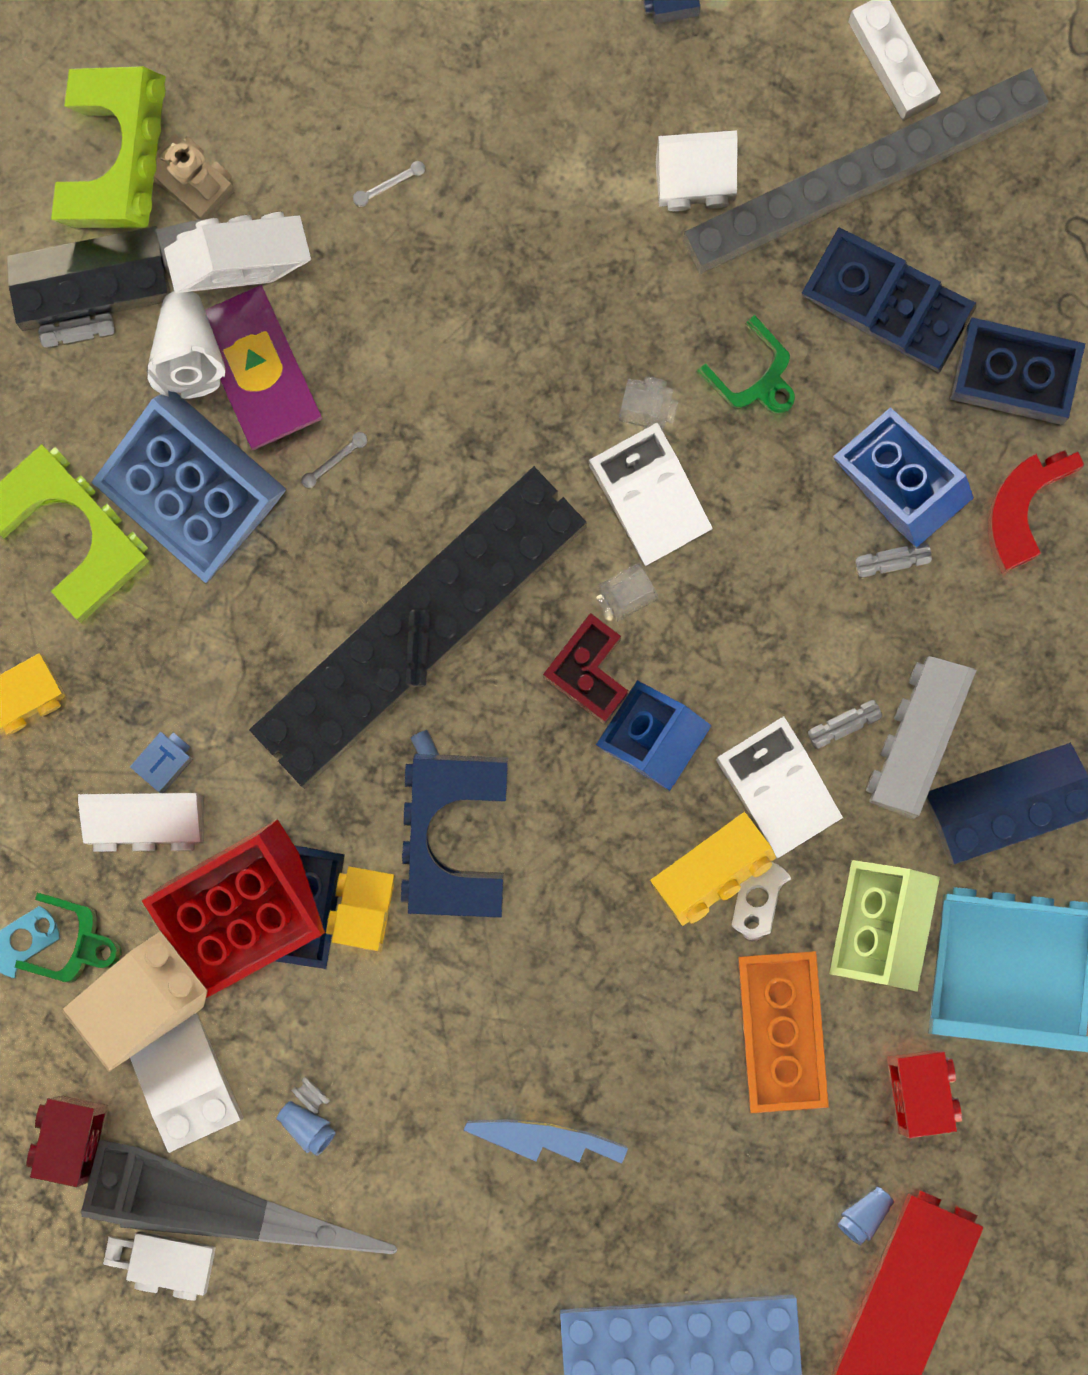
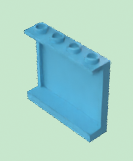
(1011, 971)

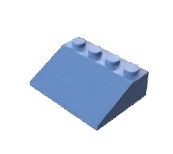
(188, 484)

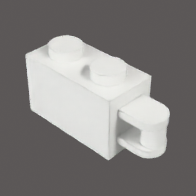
(164, 1263)

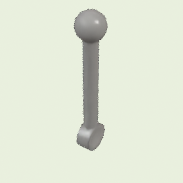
(361, 198)
(359, 440)

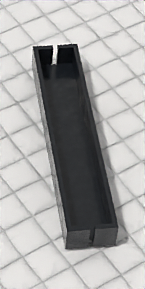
(459, 591)

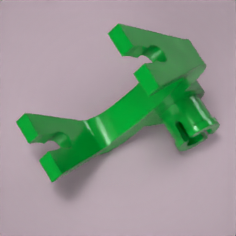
(766, 386)
(86, 948)

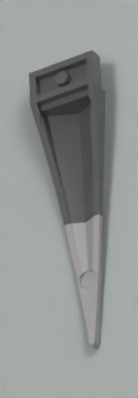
(158, 1195)

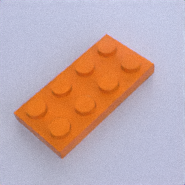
(783, 1032)

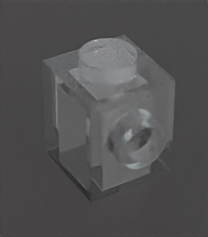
(648, 403)

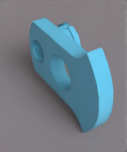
(40, 940)

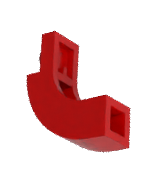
(1008, 516)

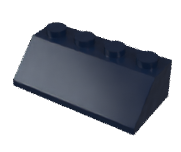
(1010, 803)

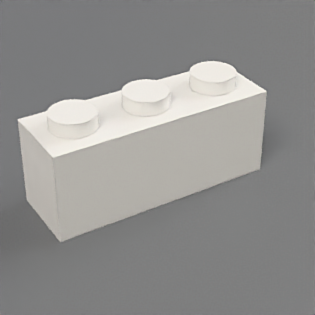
(894, 57)

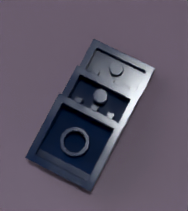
(889, 299)

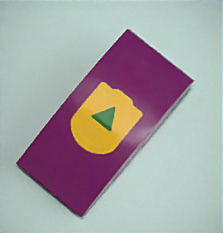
(260, 369)

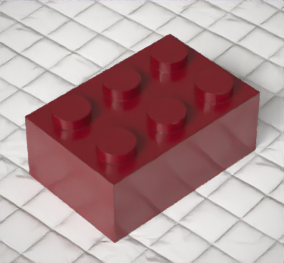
(66, 1140)

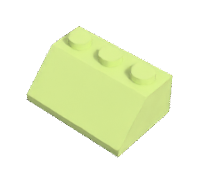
(884, 925)

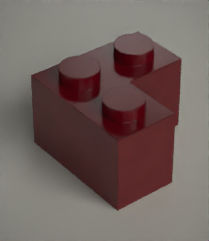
(578, 670)

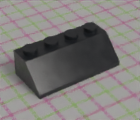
(87, 278)

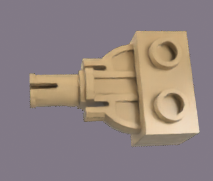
(190, 178)

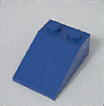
(905, 476)

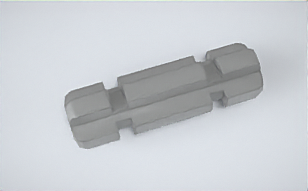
(76, 329)
(893, 559)
(845, 724)

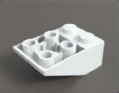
(650, 494)
(779, 787)

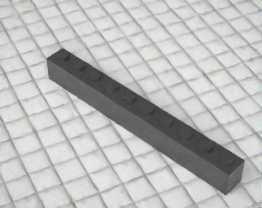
(865, 171)

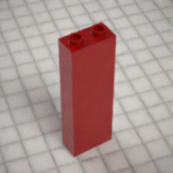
(910, 1290)

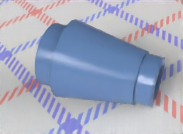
(307, 1129)
(865, 1216)

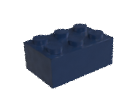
(1018, 371)

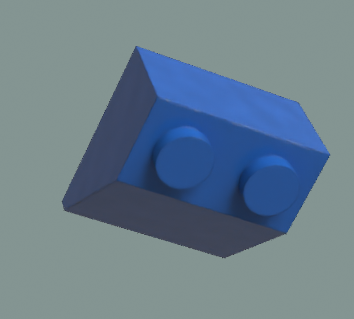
(654, 734)

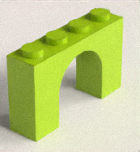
(125, 192)
(112, 554)

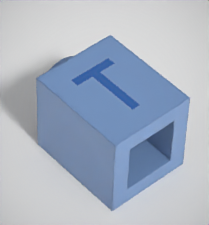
(162, 761)

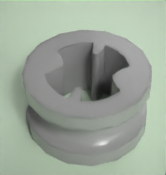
(310, 1095)

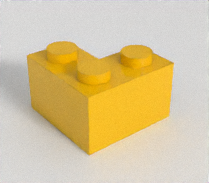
(363, 908)

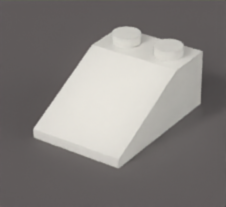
(697, 169)
(185, 1085)

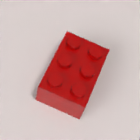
(924, 1093)

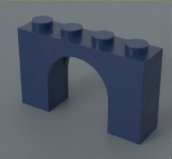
(432, 884)

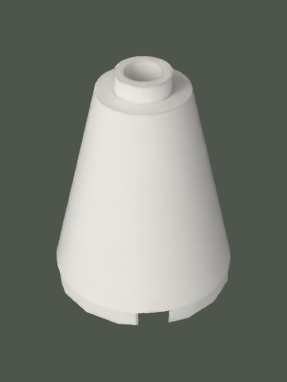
(184, 349)

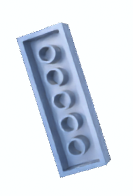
(684, 1338)

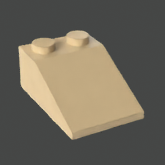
(136, 1001)

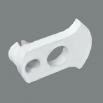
(745, 913)

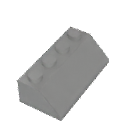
(921, 736)

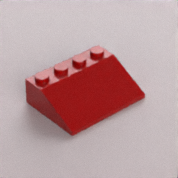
(238, 909)

